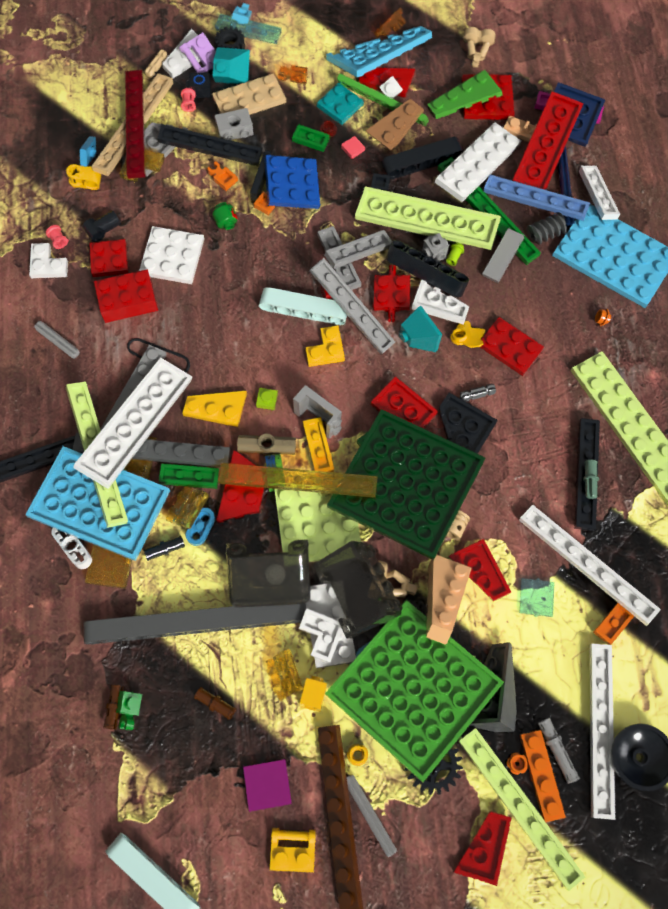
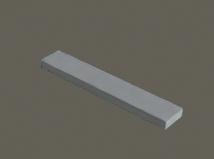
(352, 306)

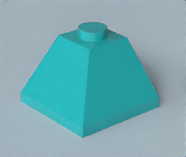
(231, 65)
(420, 331)

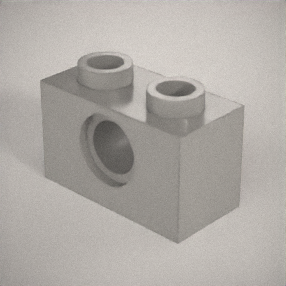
(234, 124)

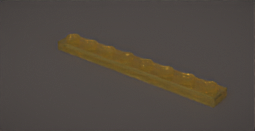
(298, 480)

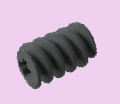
(547, 228)

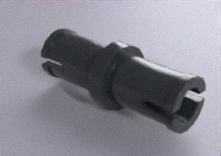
(164, 548)

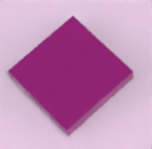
(267, 785)

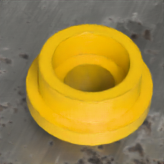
(357, 747)

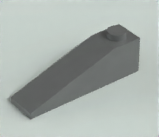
(500, 711)

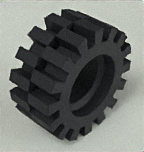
(230, 35)

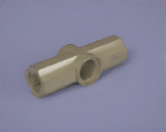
(254, 444)

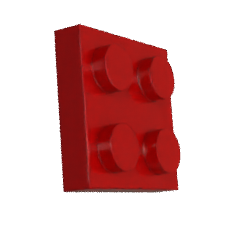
(108, 258)

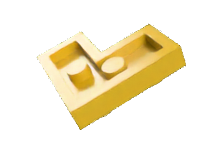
(330, 351)

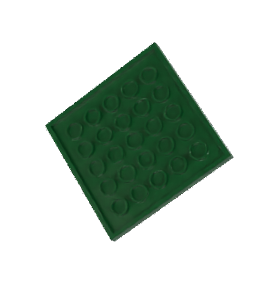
(418, 483)

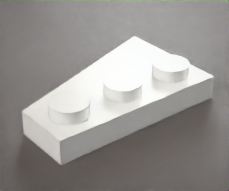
(177, 61)
(439, 304)

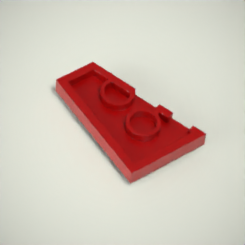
(484, 569)

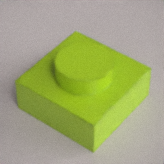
(267, 398)

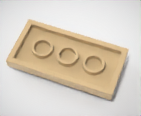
(254, 95)

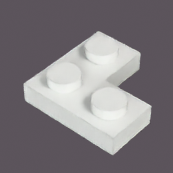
(43, 266)
(326, 629)

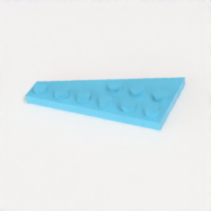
(376, 52)

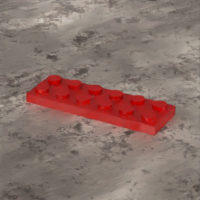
(548, 141)

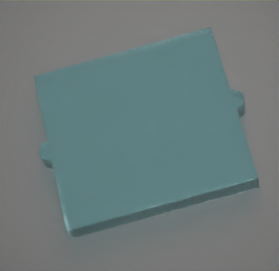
(537, 597)

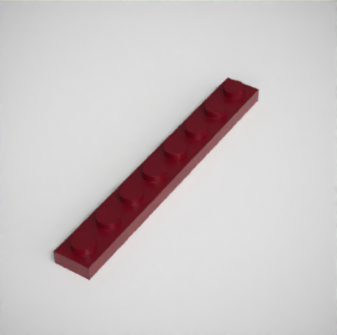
(135, 124)

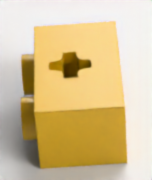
(313, 693)

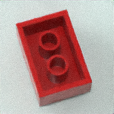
(126, 296)

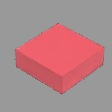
(353, 147)

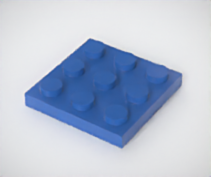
(292, 182)

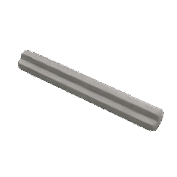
(370, 816)

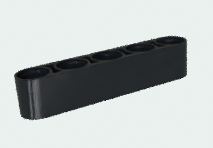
(421, 157)
(427, 268)

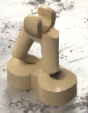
(484, 38)
(406, 587)

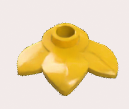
(467, 336)

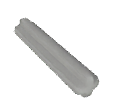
(56, 339)

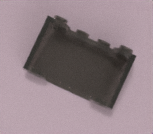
(360, 587)

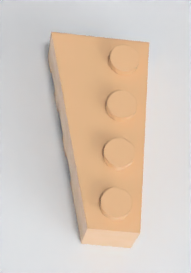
(445, 593)

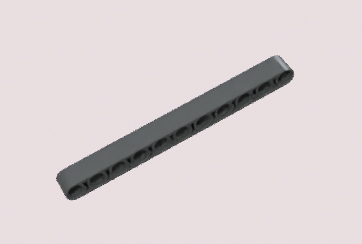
(190, 622)

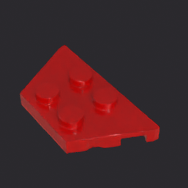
(239, 499)

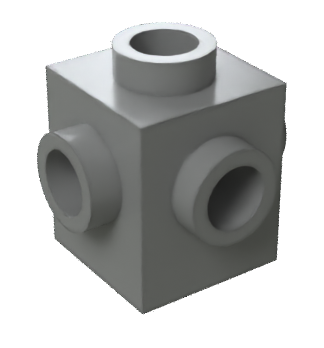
(435, 247)

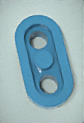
(200, 527)

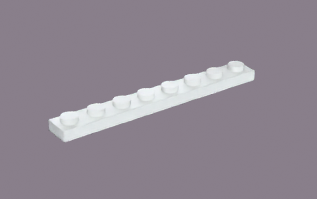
(590, 565)
(601, 732)

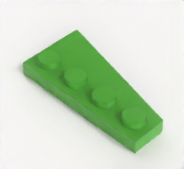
(464, 95)

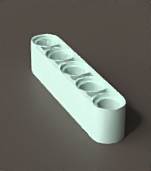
(302, 306)
(149, 875)

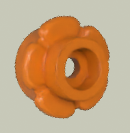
(602, 317)
(516, 757)

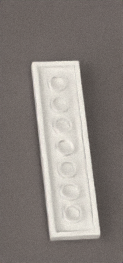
(132, 423)

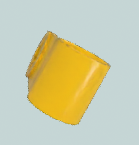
(84, 177)

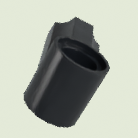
(97, 228)

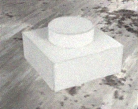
(391, 88)

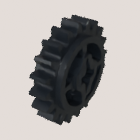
(443, 765)

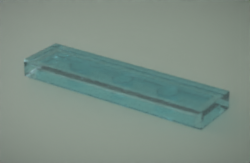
(251, 30)

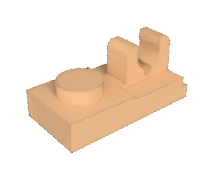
(520, 128)

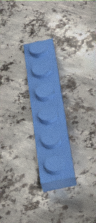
(536, 197)

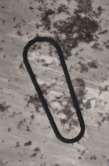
(164, 349)

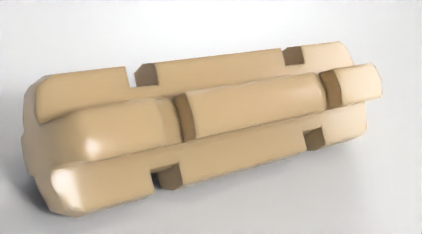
(156, 63)

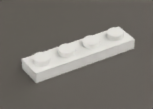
(599, 192)

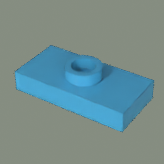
(88, 151)

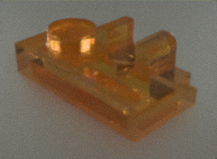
(392, 22)

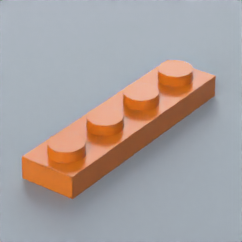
(542, 776)

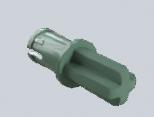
(591, 479)

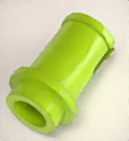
(456, 250)

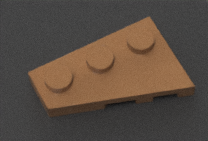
(396, 124)

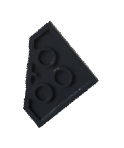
(465, 423)

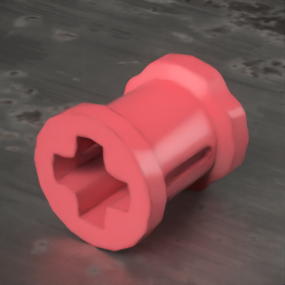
(188, 100)
(56, 236)

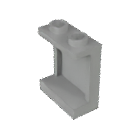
(311, 401)

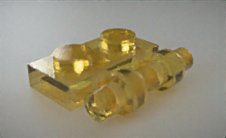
(187, 507)
(284, 675)

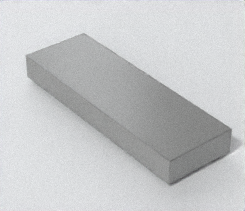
(503, 255)

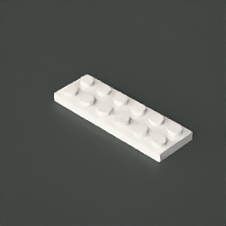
(478, 162)

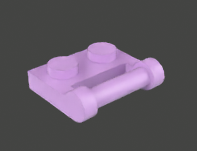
(203, 50)

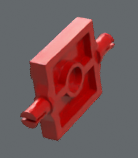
(391, 293)

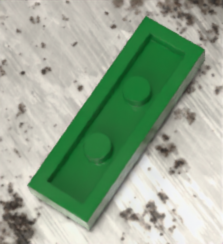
(189, 476)

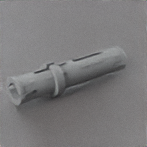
(554, 741)

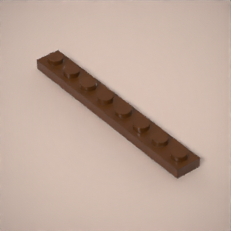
(340, 818)

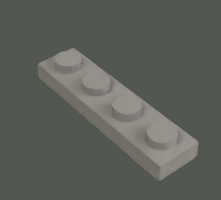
(329, 240)
(358, 249)

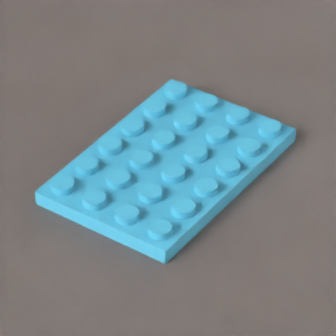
(615, 256)
(72, 506)

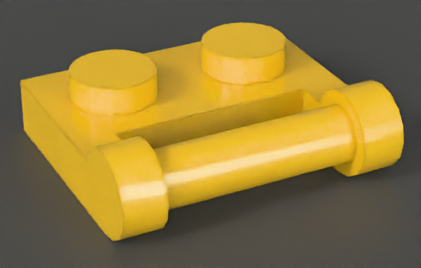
(292, 858)

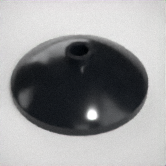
(652, 745)

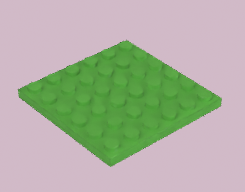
(414, 691)

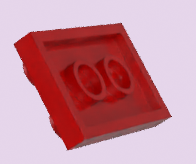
(511, 346)
(404, 403)

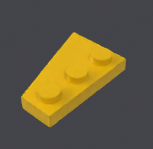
(217, 408)

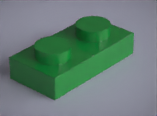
(310, 138)

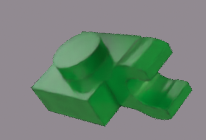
(128, 706)

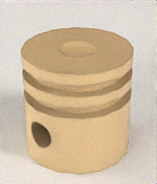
(458, 526)

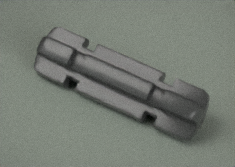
(478, 392)

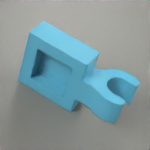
(242, 14)

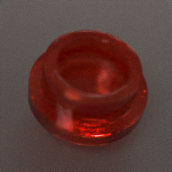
(329, 128)

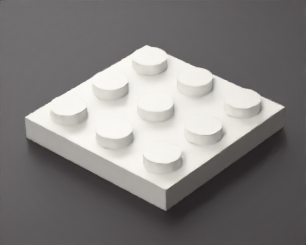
(172, 254)

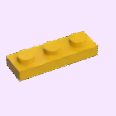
(318, 445)

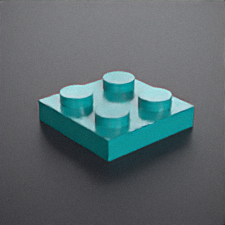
(340, 103)

